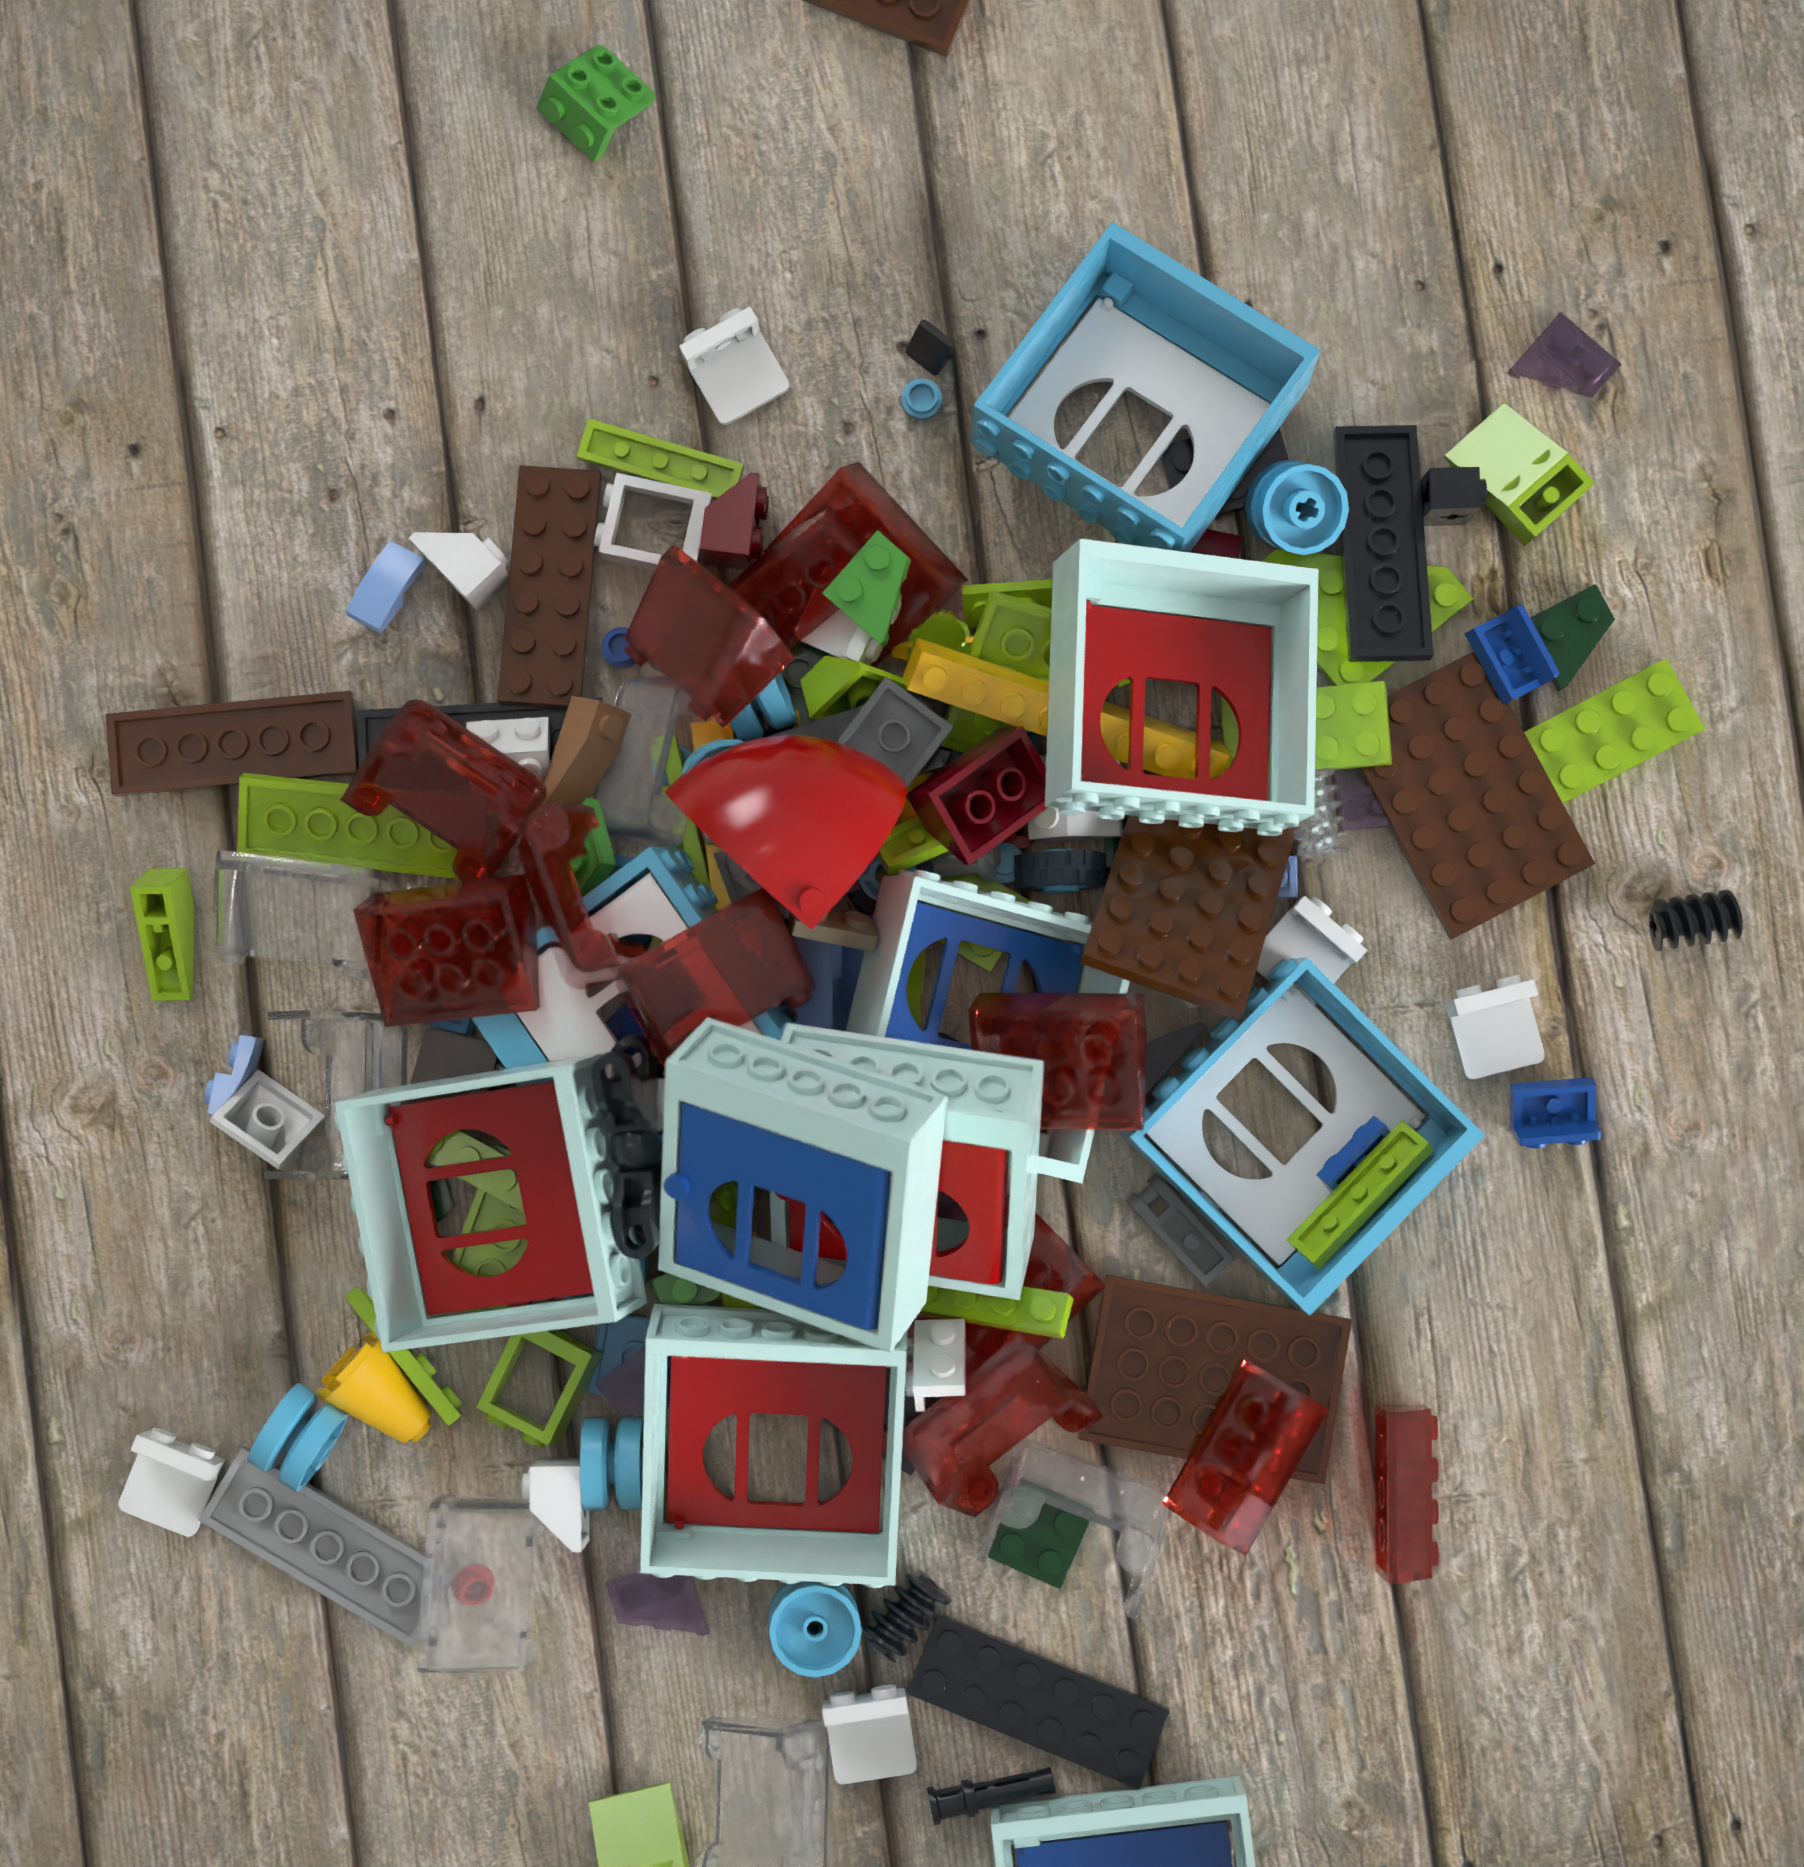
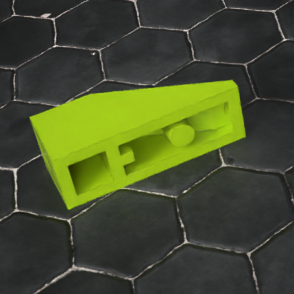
(166, 931)

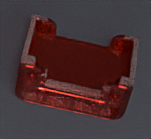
(704, 638)
(448, 786)
(546, 847)
(716, 969)
(1001, 1406)

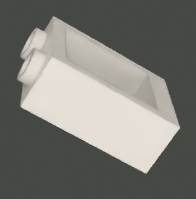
(614, 500)

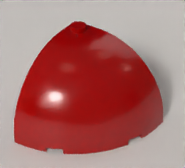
(795, 815)

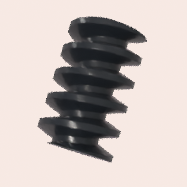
(1695, 917)
(905, 1615)

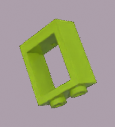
(562, 1345)

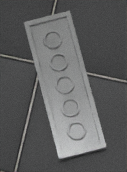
(321, 1546)

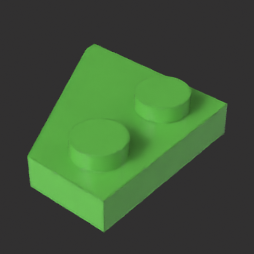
(871, 586)

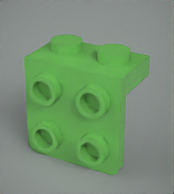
(593, 99)

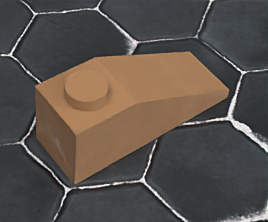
(584, 749)

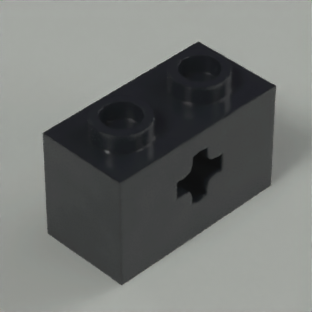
(1452, 495)

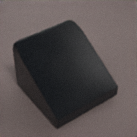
(930, 347)

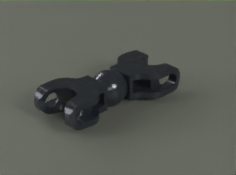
(635, 1144)

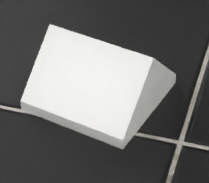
(268, 1120)

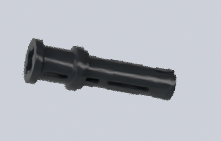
(971, 1797)

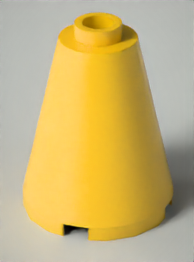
(376, 1392)

